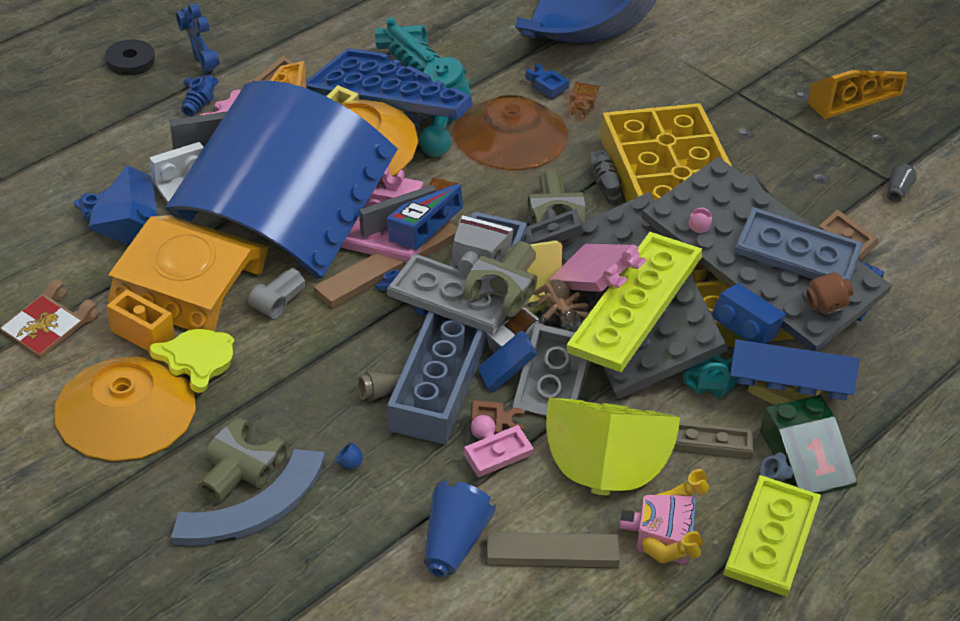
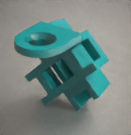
(711, 376)

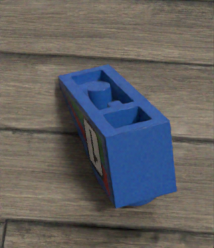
(421, 218)

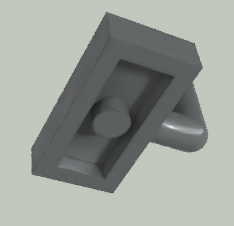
(555, 227)

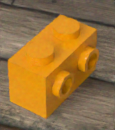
(139, 320)

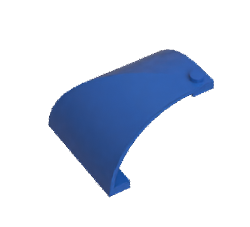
(583, 19)

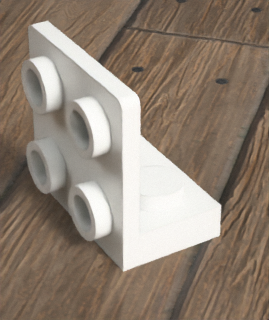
(172, 167)

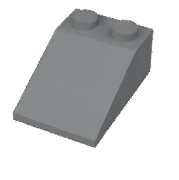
(551, 372)

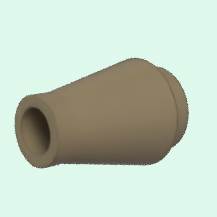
(376, 385)

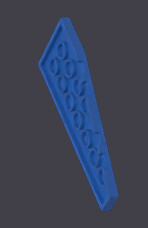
(387, 81)

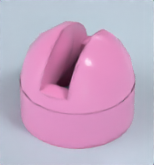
(700, 220)

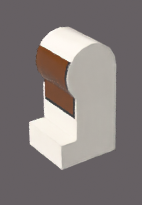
(522, 321)

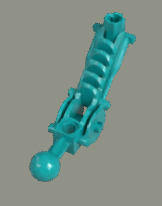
(410, 47)

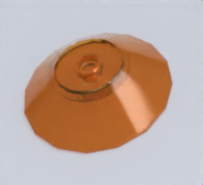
(511, 133)

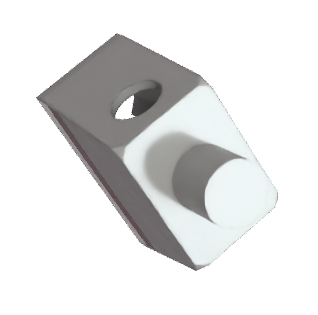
(479, 238)

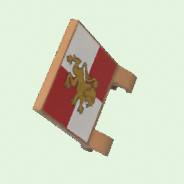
(46, 322)

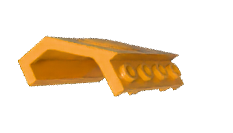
(185, 268)

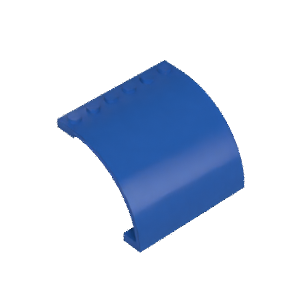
(287, 170)

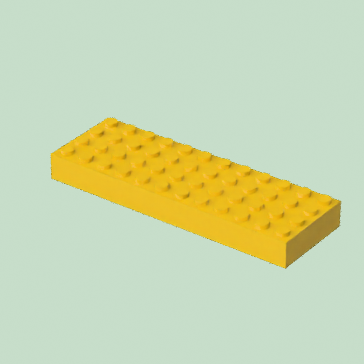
(658, 152)

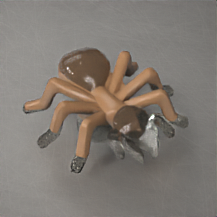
(560, 307)

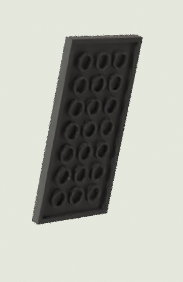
(730, 200)
(682, 333)

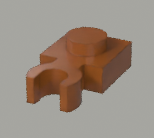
(495, 411)

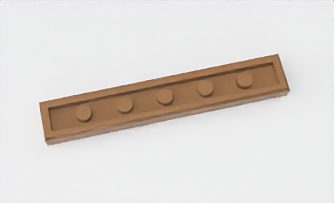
(371, 270)

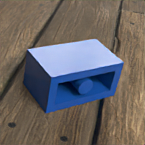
(748, 315)

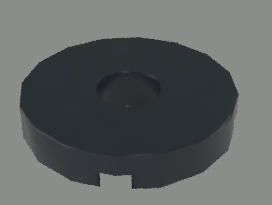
(118, 56)

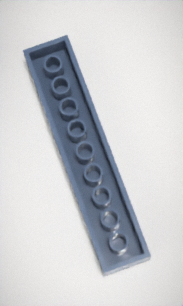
(440, 368)

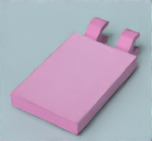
(599, 266)

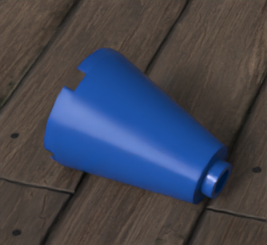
(455, 525)

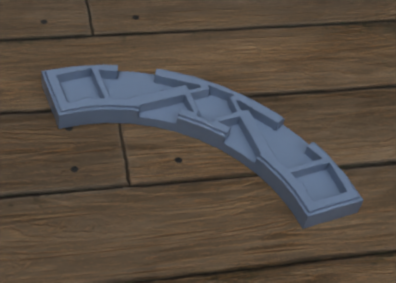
(256, 512)

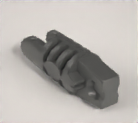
(606, 176)

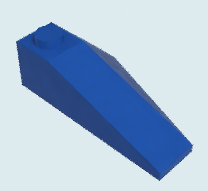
(124, 206)

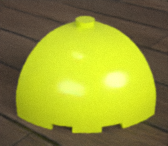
(609, 443)

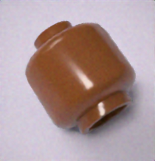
(829, 293)

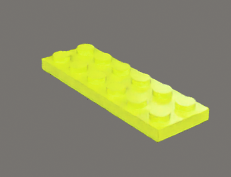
(629, 313)

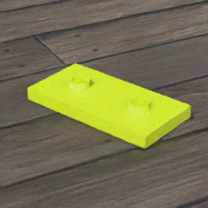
(772, 536)

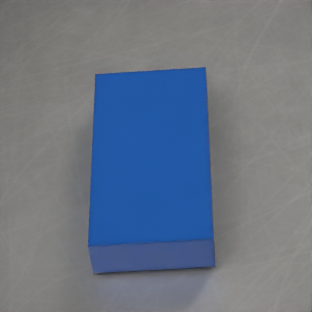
(507, 361)

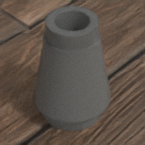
(901, 180)

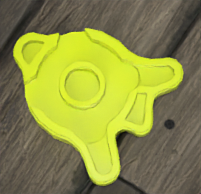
(196, 353)

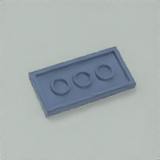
(796, 246)

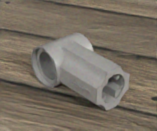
(273, 298)

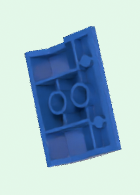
(795, 368)

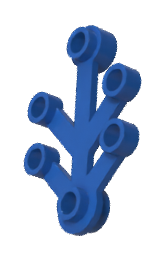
(186, 21)

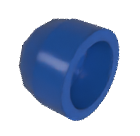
(350, 457)

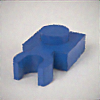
(547, 82)

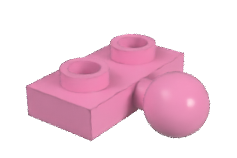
(495, 450)

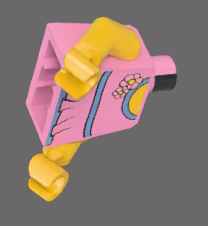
(668, 522)

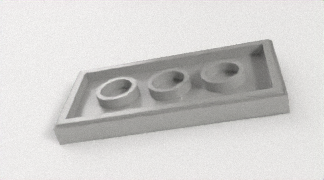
(440, 291)

